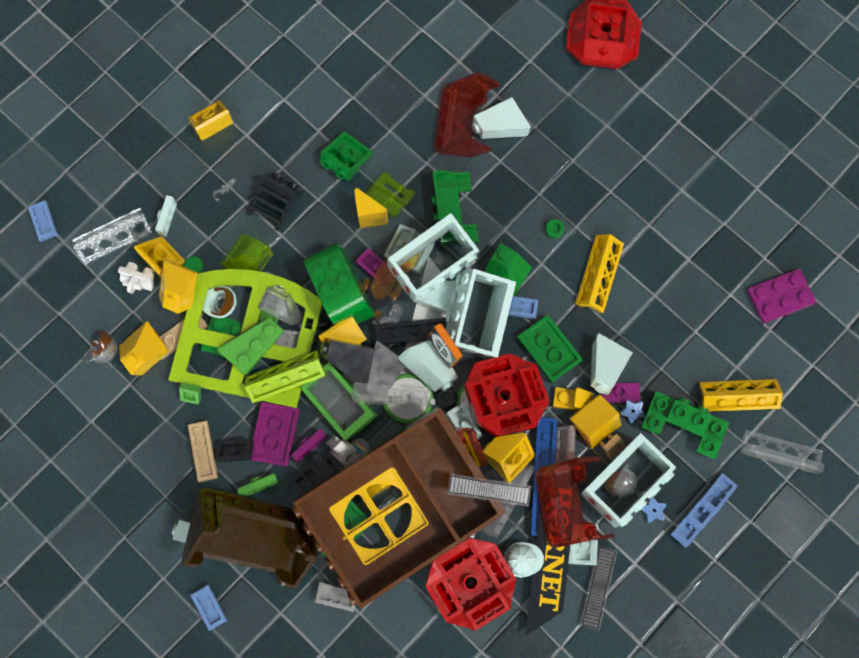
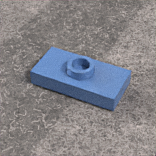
(43, 220)
(523, 307)
(209, 607)

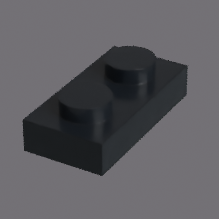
(234, 450)

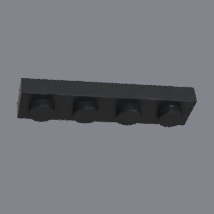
(407, 331)

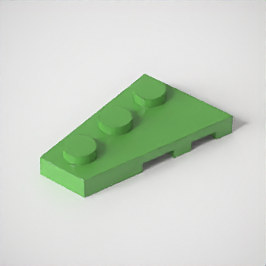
(252, 345)

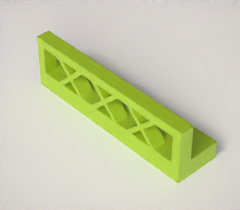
(284, 376)

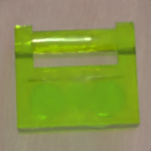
(387, 198)

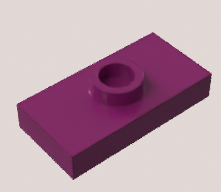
(623, 392)
(308, 445)

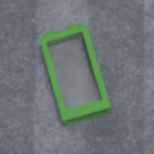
(334, 400)

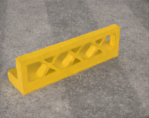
(597, 269)
(741, 397)

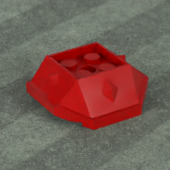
(602, 48)
(518, 382)
(480, 602)

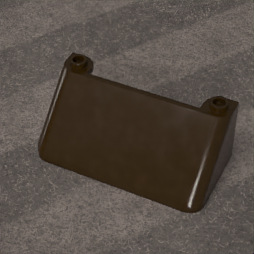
(249, 535)

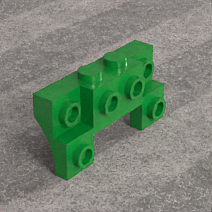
(446, 200)
(696, 420)

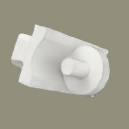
(136, 280)
(342, 450)

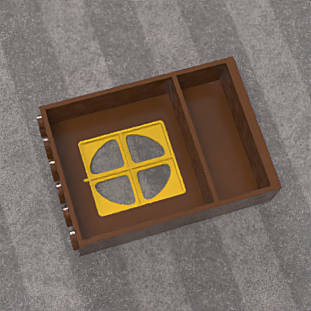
(419, 465)

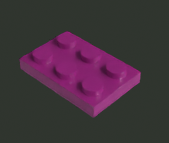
(781, 296)
(275, 434)

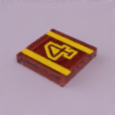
(472, 444)

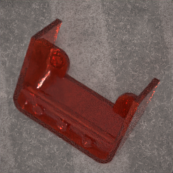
(456, 115)
(562, 504)

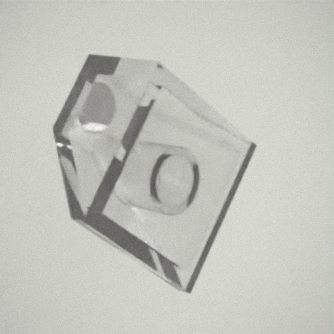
(280, 305)

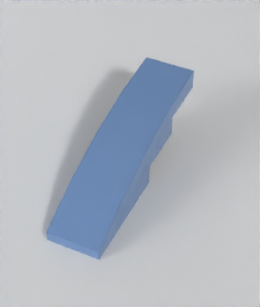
(704, 510)

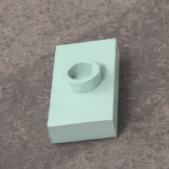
(165, 216)

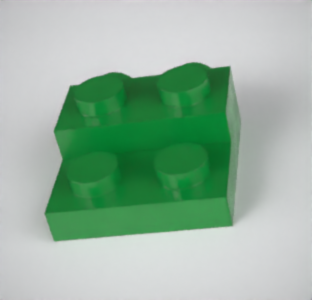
(345, 156)

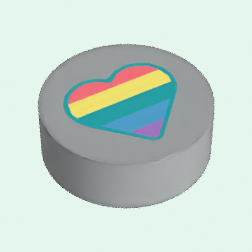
(361, 446)

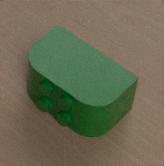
(338, 285)

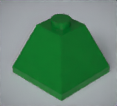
(508, 265)

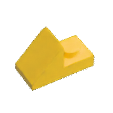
(571, 399)

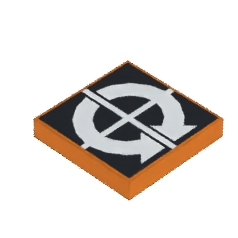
(445, 346)

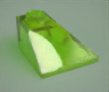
(247, 254)

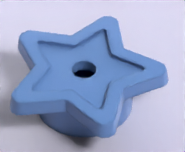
(630, 405)
(648, 509)

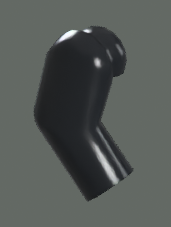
(323, 322)

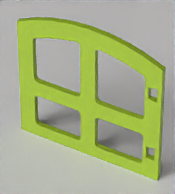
(193, 334)

